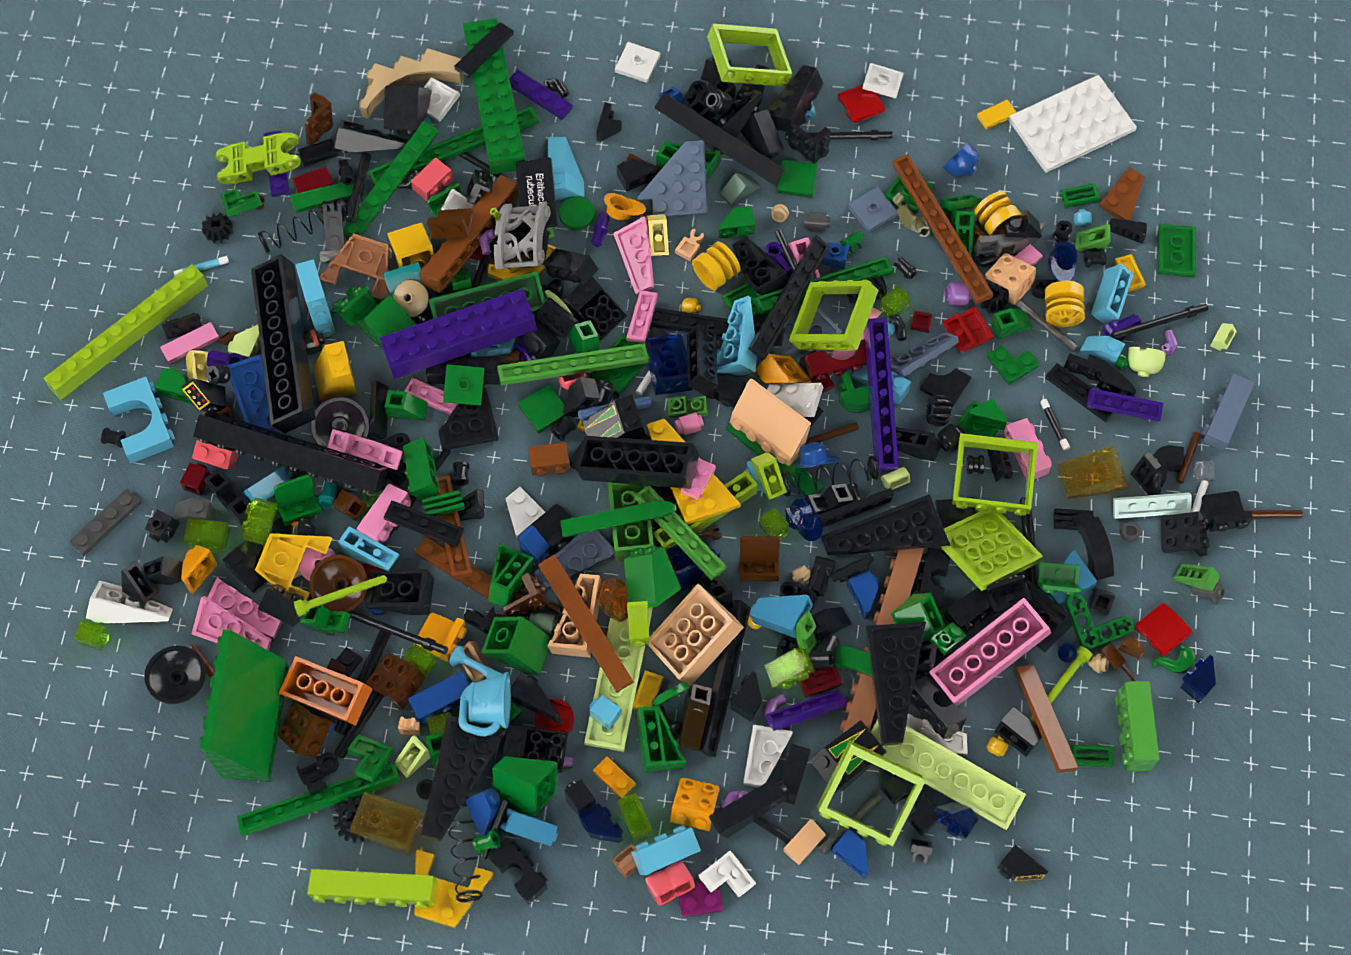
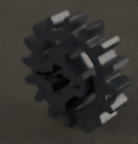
(345, 823)

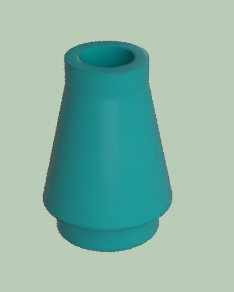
(328, 495)

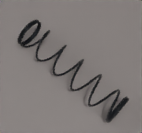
(264, 243)
(869, 464)
(465, 893)

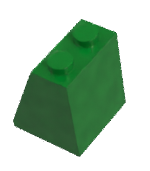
(383, 319)
(650, 576)
(517, 644)
(525, 783)

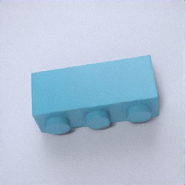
(1112, 293)
(665, 850)

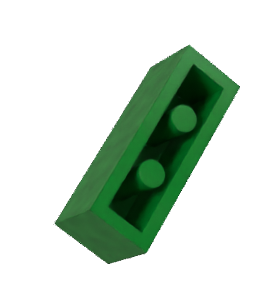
(420, 469)

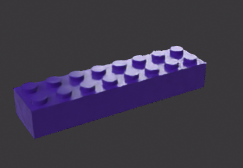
(458, 333)

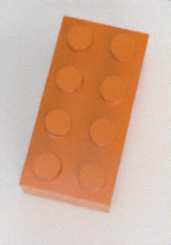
(325, 690)

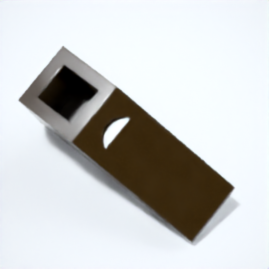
(694, 716)

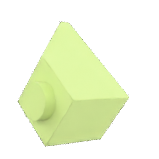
(246, 343)

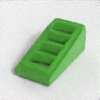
(1207, 582)

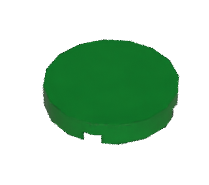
(577, 213)
(670, 694)

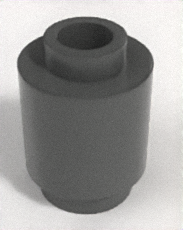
(816, 221)

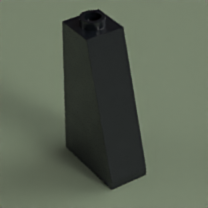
(749, 807)

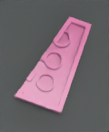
(636, 254)
(244, 608)
(213, 619)

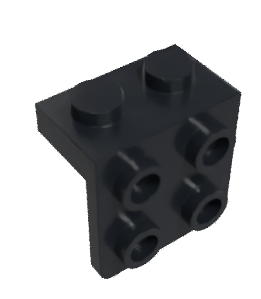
(810, 147)
(1225, 511)
(550, 527)
(1185, 533)

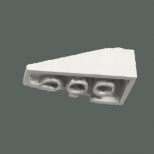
(112, 605)

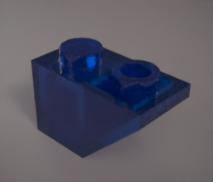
(1201, 681)
(957, 818)
(599, 825)

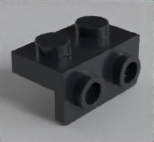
(1007, 593)

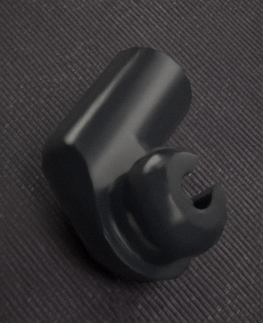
(556, 85)

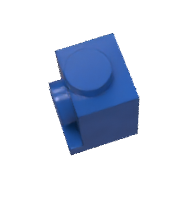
(836, 255)

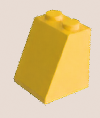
(411, 245)
(334, 372)

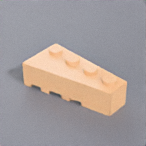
(566, 637)

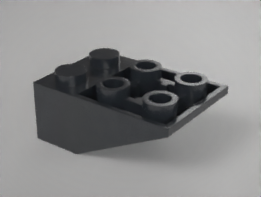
(593, 303)
(536, 744)

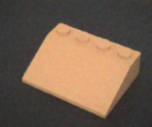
(770, 423)
(694, 635)

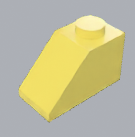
(658, 234)

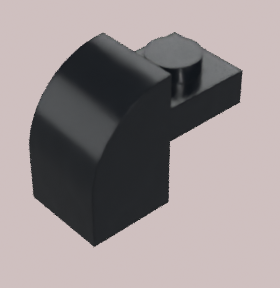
(1170, 459)
(832, 498)

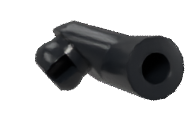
(407, 182)
(983, 260)
(901, 328)

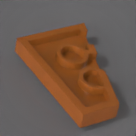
(1123, 196)

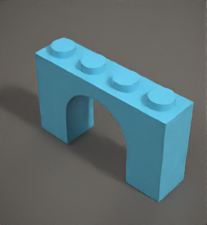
(315, 298)
(156, 436)

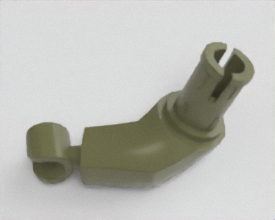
(909, 219)

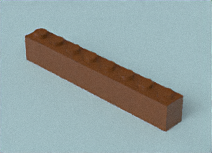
(457, 251)

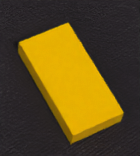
(996, 114)
(1129, 262)
(648, 689)

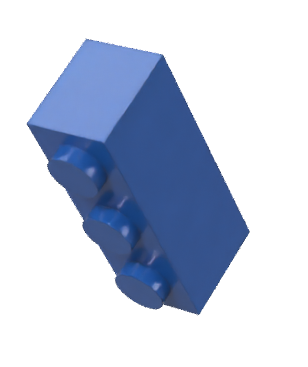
(438, 698)

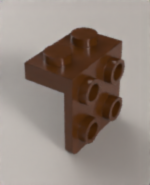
(321, 119)
(451, 223)
(759, 558)
(533, 601)
(396, 680)
(304, 731)

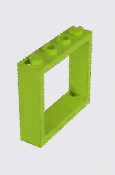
(749, 36)
(857, 322)
(999, 444)
(884, 763)

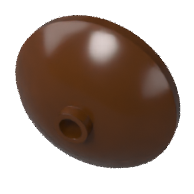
(327, 579)

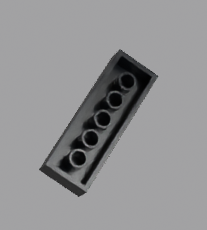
(637, 461)

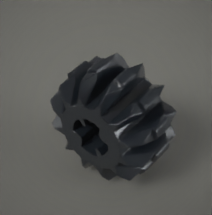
(217, 228)
(999, 299)
(938, 410)

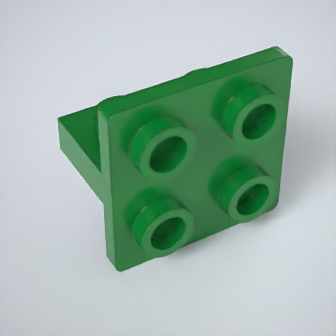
(353, 304)

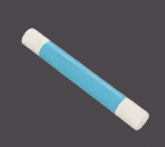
(206, 265)

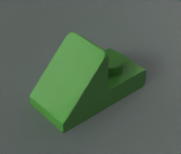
(1093, 238)

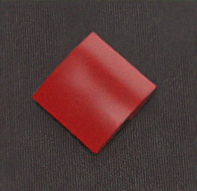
(860, 103)
(969, 329)
(1163, 629)

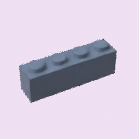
(1228, 412)

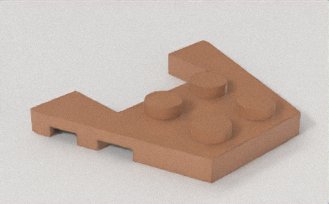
(363, 257)

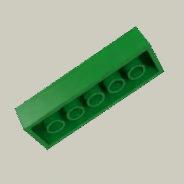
(466, 298)

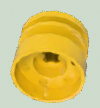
(994, 211)
(716, 266)
(1064, 303)

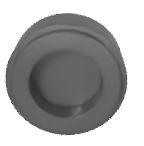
(1130, 532)

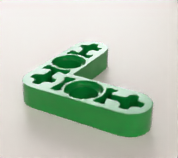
(1095, 632)

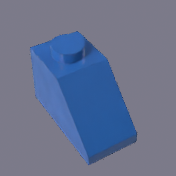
(534, 545)
(864, 591)
(484, 809)
(852, 852)

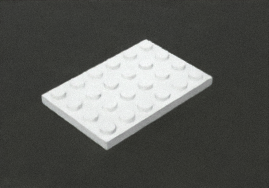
(1072, 123)

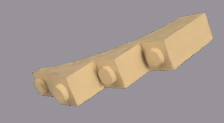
(408, 72)

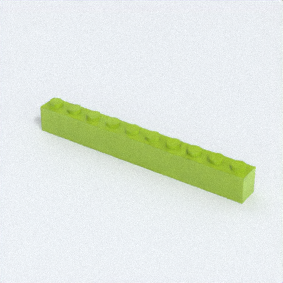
(126, 332)

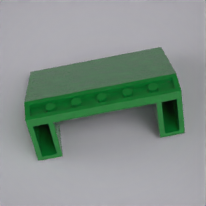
(243, 709)

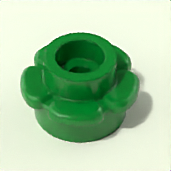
(1122, 362)

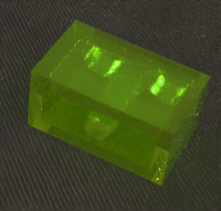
(259, 521)
(207, 534)
(789, 668)
(634, 818)

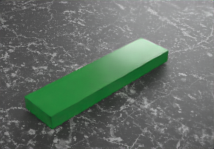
(313, 198)

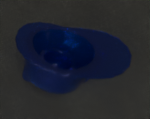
(1063, 261)
(804, 520)

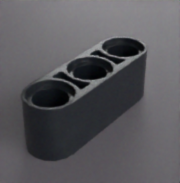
(794, 770)

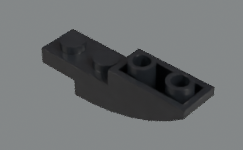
(1096, 369)

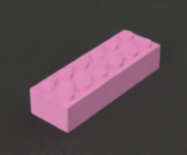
(990, 652)

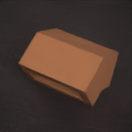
(625, 862)

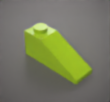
(638, 623)

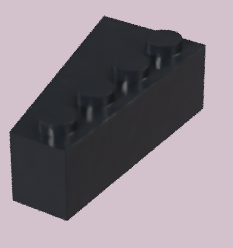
(796, 98)

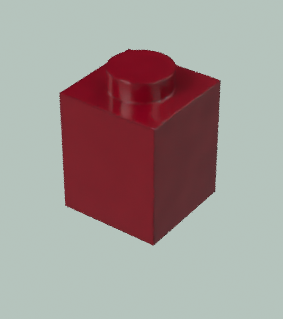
(194, 478)

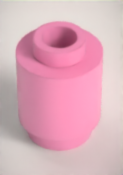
(689, 424)

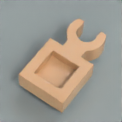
(689, 246)
(409, 726)

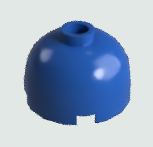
(962, 162)

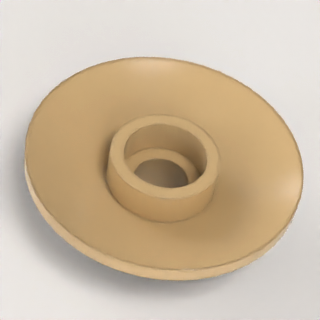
(418, 295)

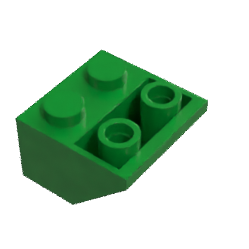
(920, 608)

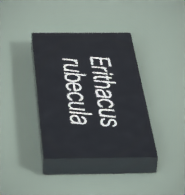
(536, 186)

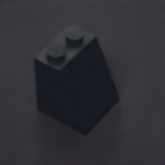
(405, 108)

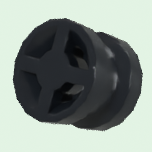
(218, 374)
(975, 464)

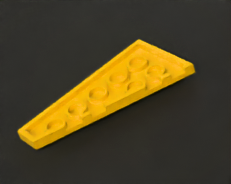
(715, 498)

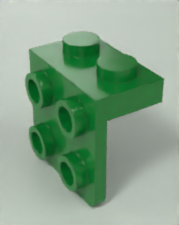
(296, 500)
(1059, 577)

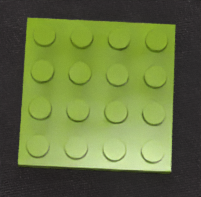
(989, 548)

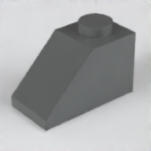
(193, 509)

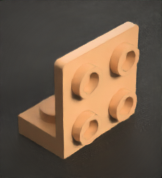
(1012, 275)

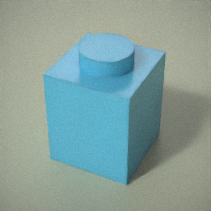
(605, 711)

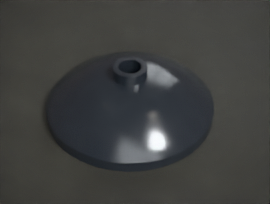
(336, 410)
(167, 666)

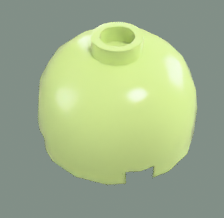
(1146, 360)

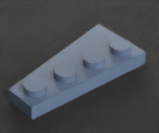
(920, 355)
(580, 554)

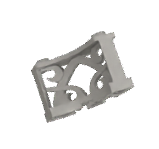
(536, 219)

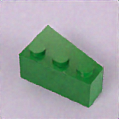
(668, 149)
(507, 574)
(656, 742)

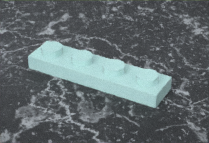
(1151, 505)

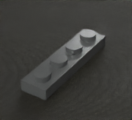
(105, 522)

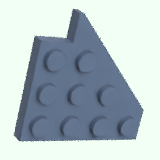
(680, 184)

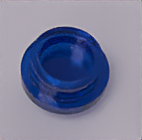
(1067, 652)

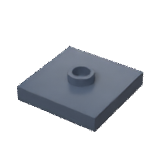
(872, 209)

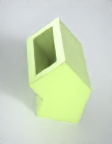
(1223, 337)
(896, 478)

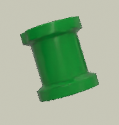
(486, 842)

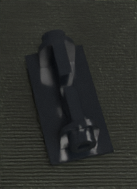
(181, 326)
(1000, 467)

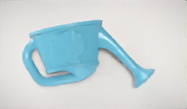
(487, 700)

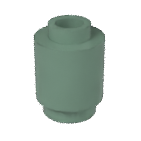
(544, 621)

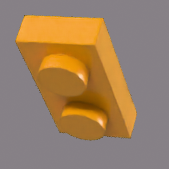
(614, 777)

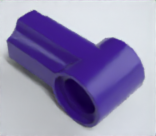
(779, 257)
(1124, 323)
(219, 358)

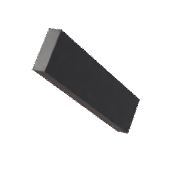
(484, 50)
(1074, 388)
(856, 507)
(423, 523)

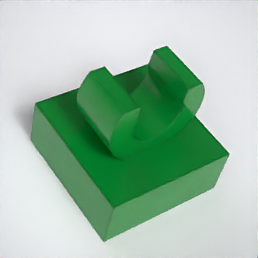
(852, 240)

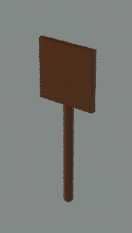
(1116, 659)

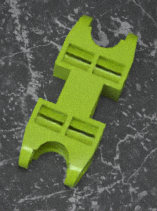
(248, 160)

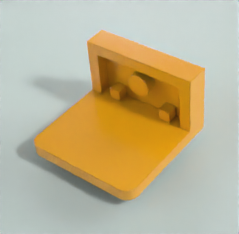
(443, 632)
(694, 804)

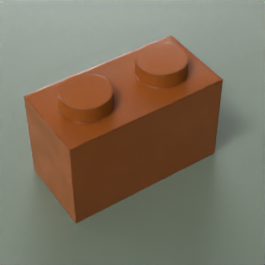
(549, 459)

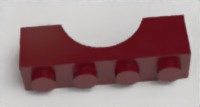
(822, 365)

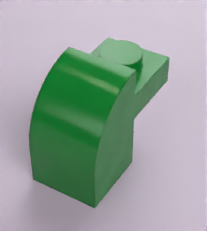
(853, 399)
(326, 621)

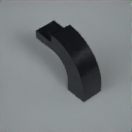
(1096, 543)

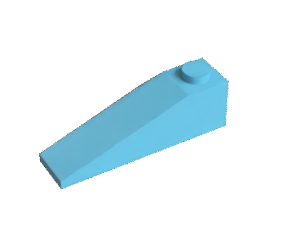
(566, 173)
(734, 355)

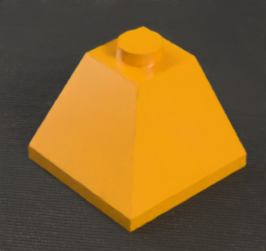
(781, 370)
(197, 567)

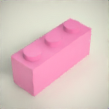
(1025, 431)
(373, 523)

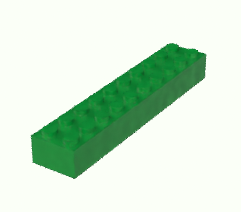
(495, 103)

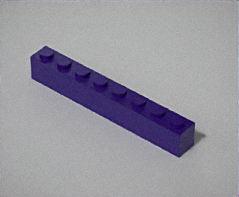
(881, 394)

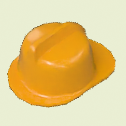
(622, 207)

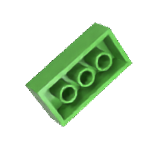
(631, 535)
(1137, 726)

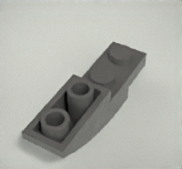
(1000, 244)

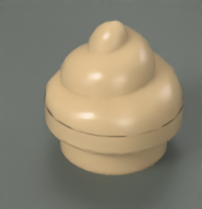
(780, 213)
(802, 575)
(1099, 663)

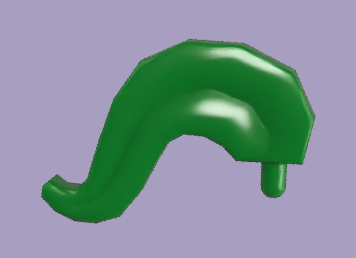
(1181, 665)

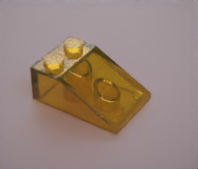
(1093, 474)
(387, 823)

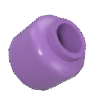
(957, 294)

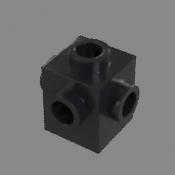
(161, 527)

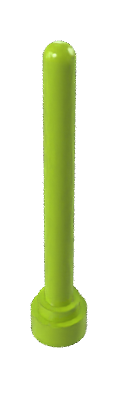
(303, 606)
(1083, 656)

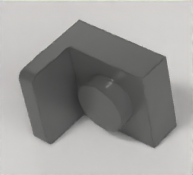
(1217, 593)

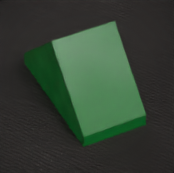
(988, 414)

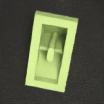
(412, 757)

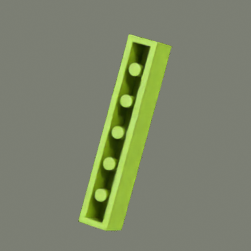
(741, 487)
(372, 887)

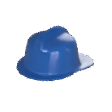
(815, 454)

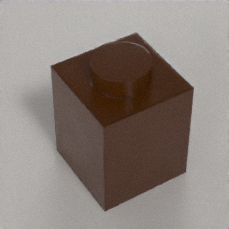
(349, 505)

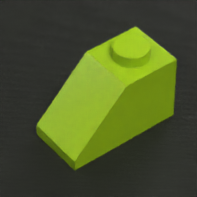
(768, 475)

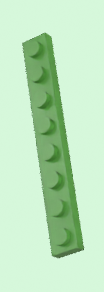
(572, 364)

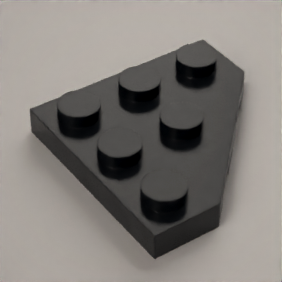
(469, 425)

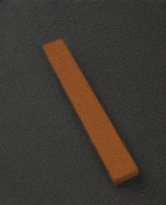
(585, 623)

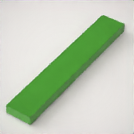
(684, 537)

